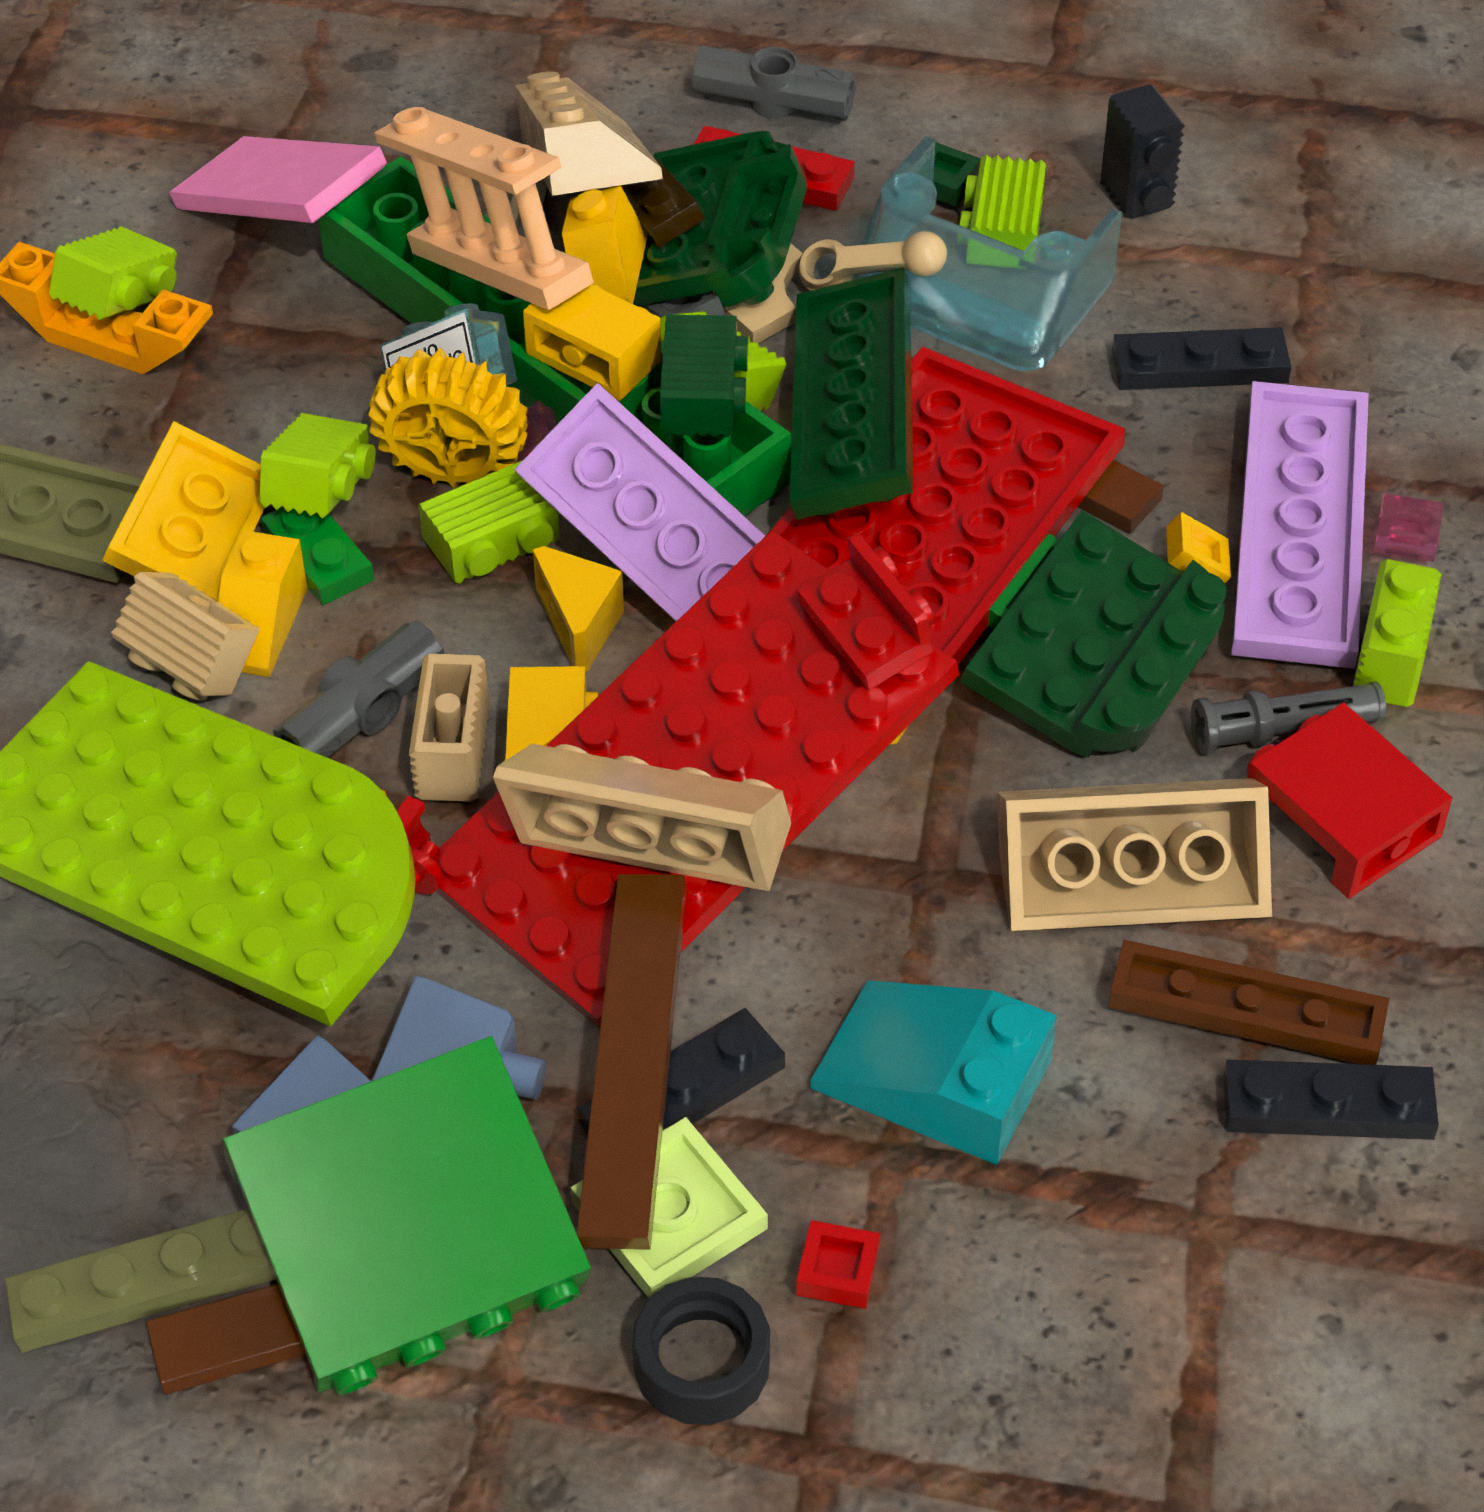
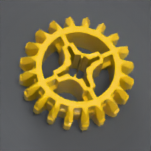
(447, 417)

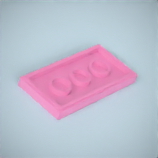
(279, 178)

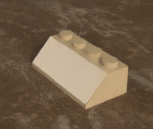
(588, 138)
(645, 814)
(1135, 854)

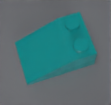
(940, 1062)

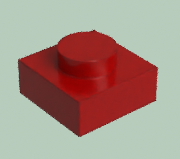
(838, 1264)

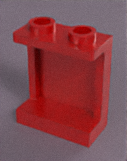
(1353, 795)

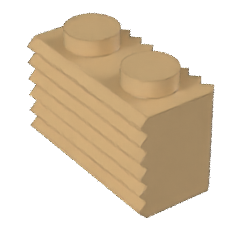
(184, 634)
(449, 727)

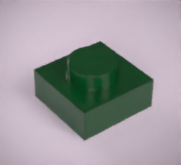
(951, 173)

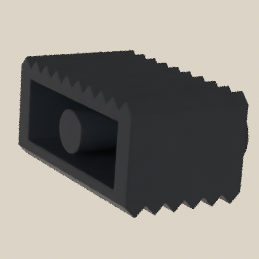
(1141, 151)

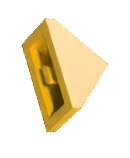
(580, 601)

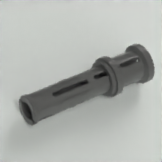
(1260, 718)

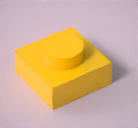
(1195, 541)

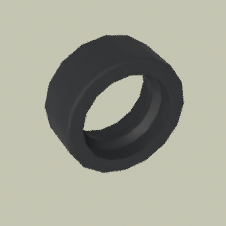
(701, 1300)

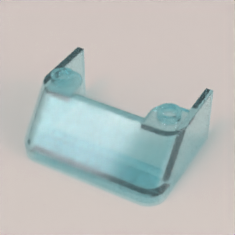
(988, 293)

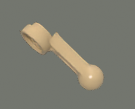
(921, 254)

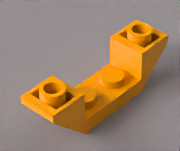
(125, 339)

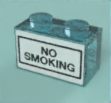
(465, 329)

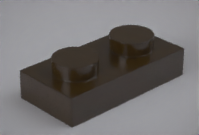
(663, 207)

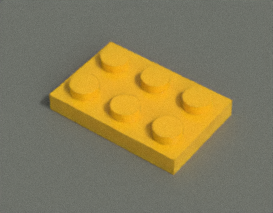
(188, 511)

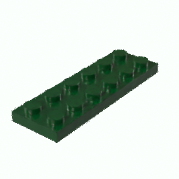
(852, 395)

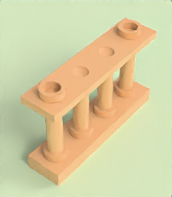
(461, 237)

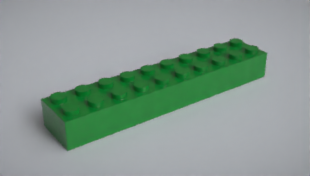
(370, 245)

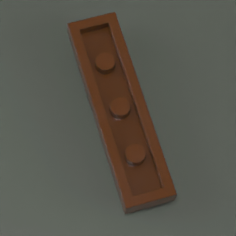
(1249, 1003)

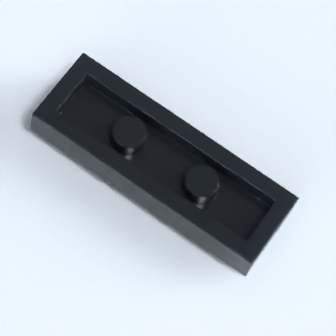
(1201, 358)
(714, 1069)
(1330, 1099)

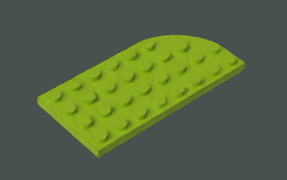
(207, 840)

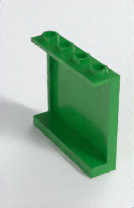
(408, 1215)

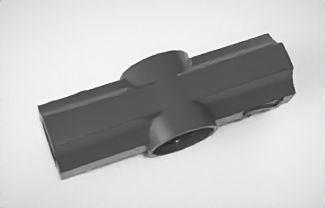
(774, 82)
(361, 692)

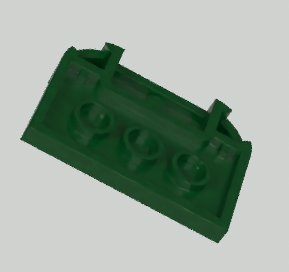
(750, 209)
(1099, 640)

